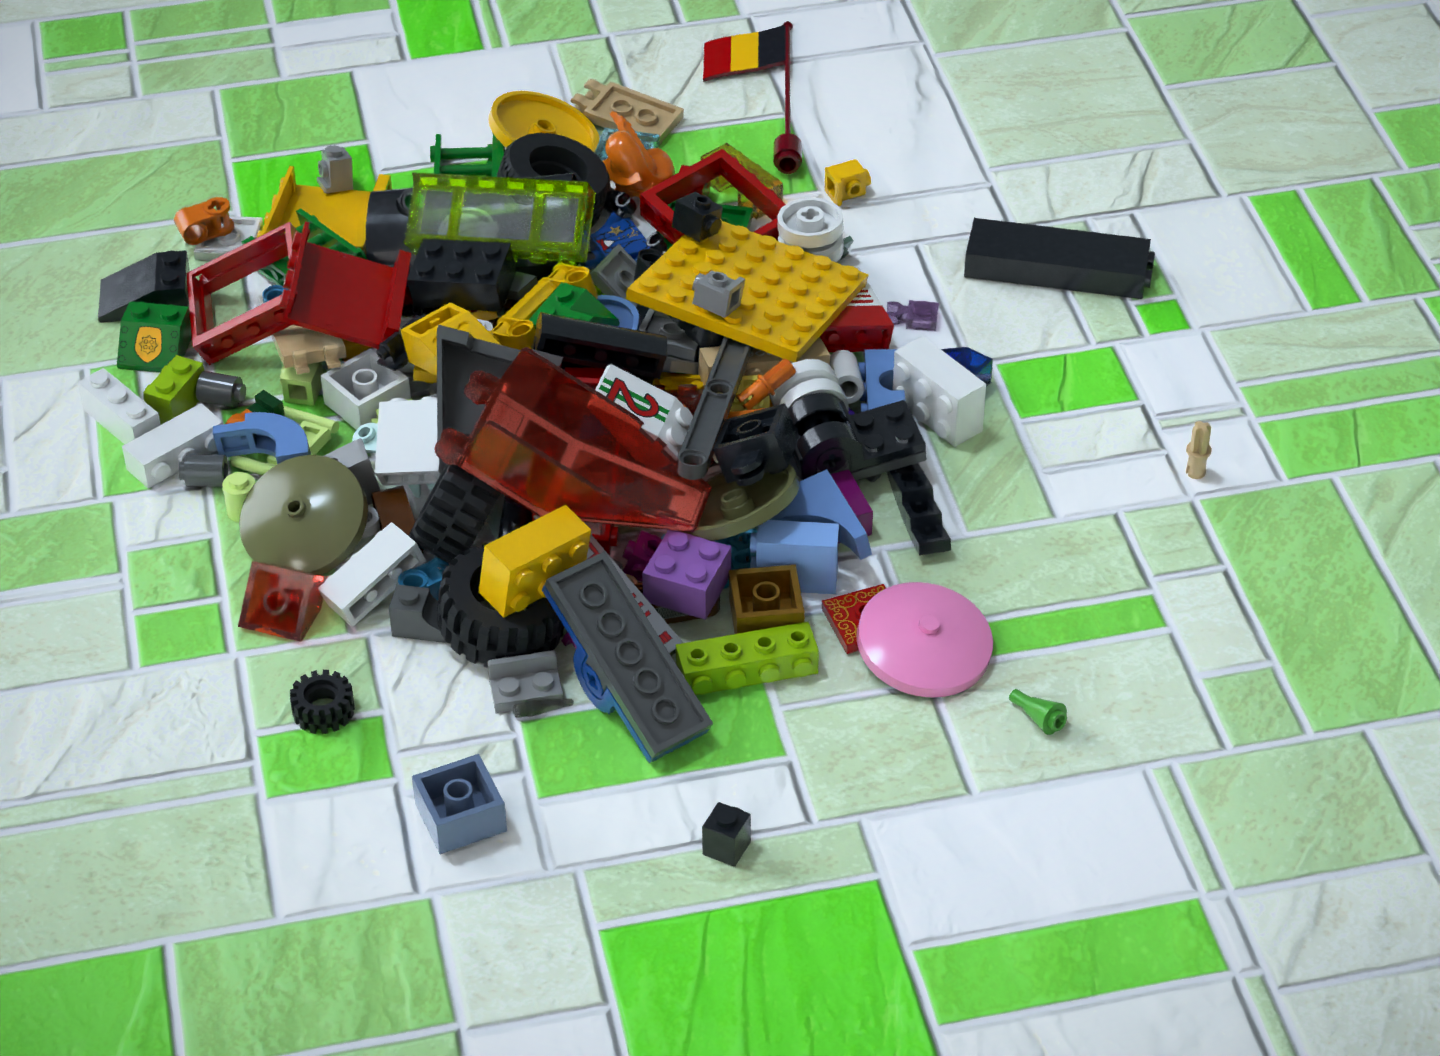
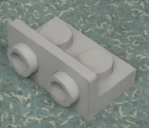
(523, 679)

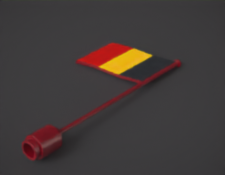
(754, 53)

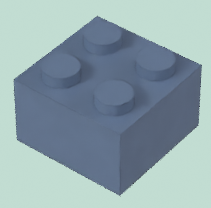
(459, 803)

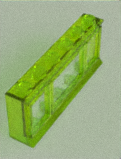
(534, 215)

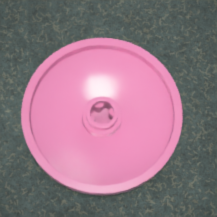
(924, 639)

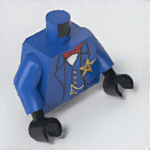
(621, 232)

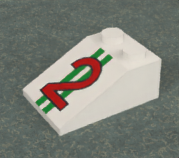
(660, 411)

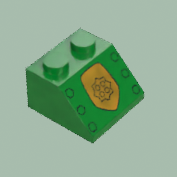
(152, 335)

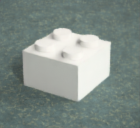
(360, 385)

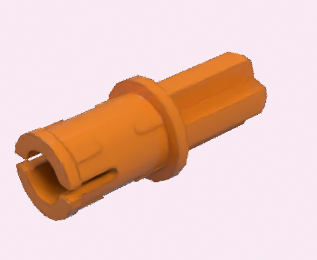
(767, 383)

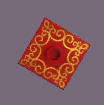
(845, 612)

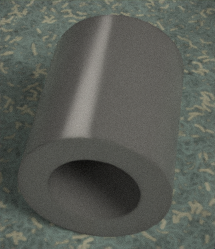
(220, 389)
(203, 470)

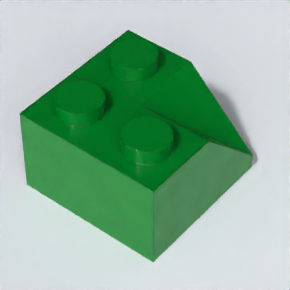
(577, 304)

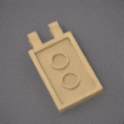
(639, 109)
(304, 346)

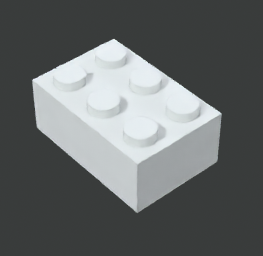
(940, 391)

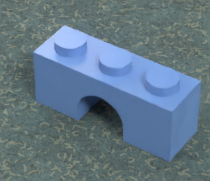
(878, 379)

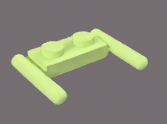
(317, 431)

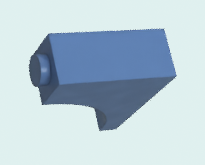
(823, 502)

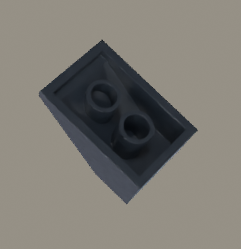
(154, 280)

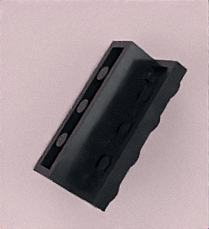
(599, 345)

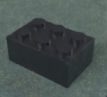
(462, 273)

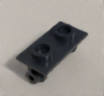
(393, 351)

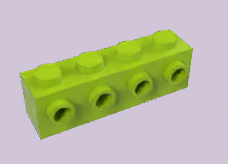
(756, 658)

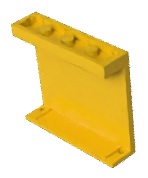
(340, 211)

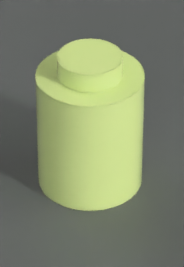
(235, 490)

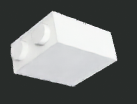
(407, 442)

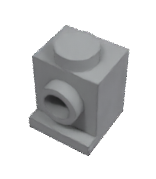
(335, 170)
(717, 292)

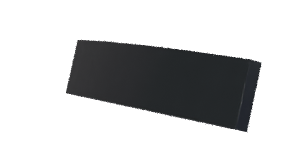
(919, 510)

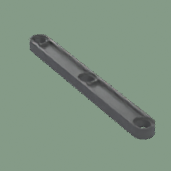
(713, 408)

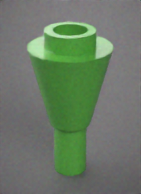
(1045, 713)

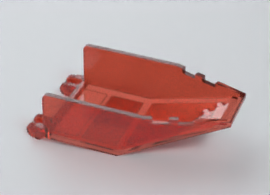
(563, 444)

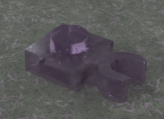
(917, 315)

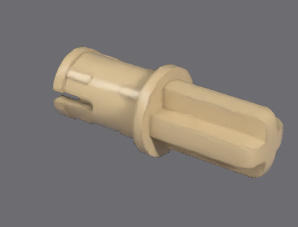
(1198, 450)

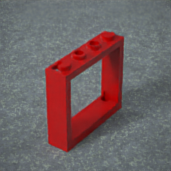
(655, 200)
(252, 326)

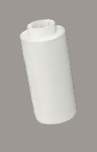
(848, 374)

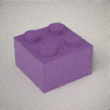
(687, 574)

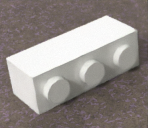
(116, 406)
(159, 451)
(370, 574)

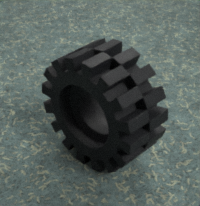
(325, 715)

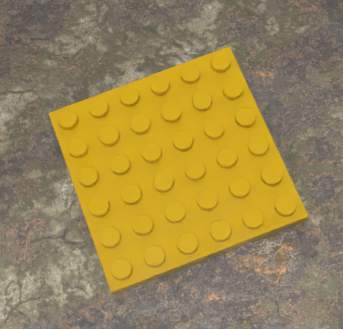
(785, 294)

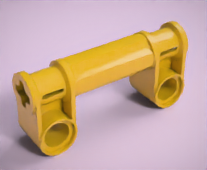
(515, 328)

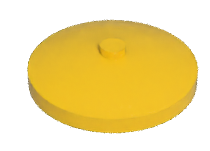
(532, 112)

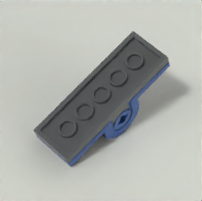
(623, 658)

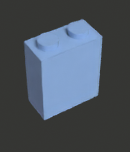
(806, 544)

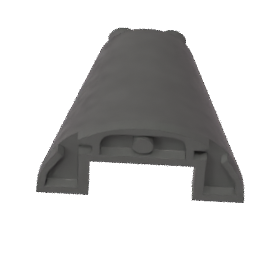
(457, 359)

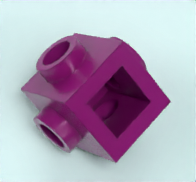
(639, 553)

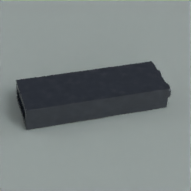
(1059, 258)

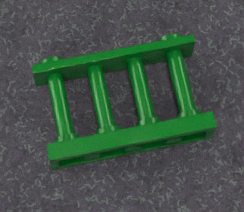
(493, 152)
(318, 235)

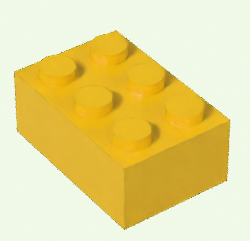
(525, 558)

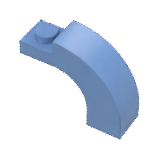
(262, 434)

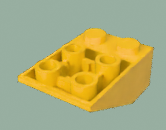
(421, 336)

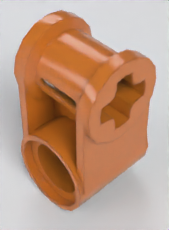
(203, 222)

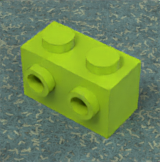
(174, 388)

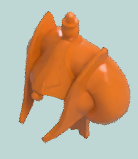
(630, 164)

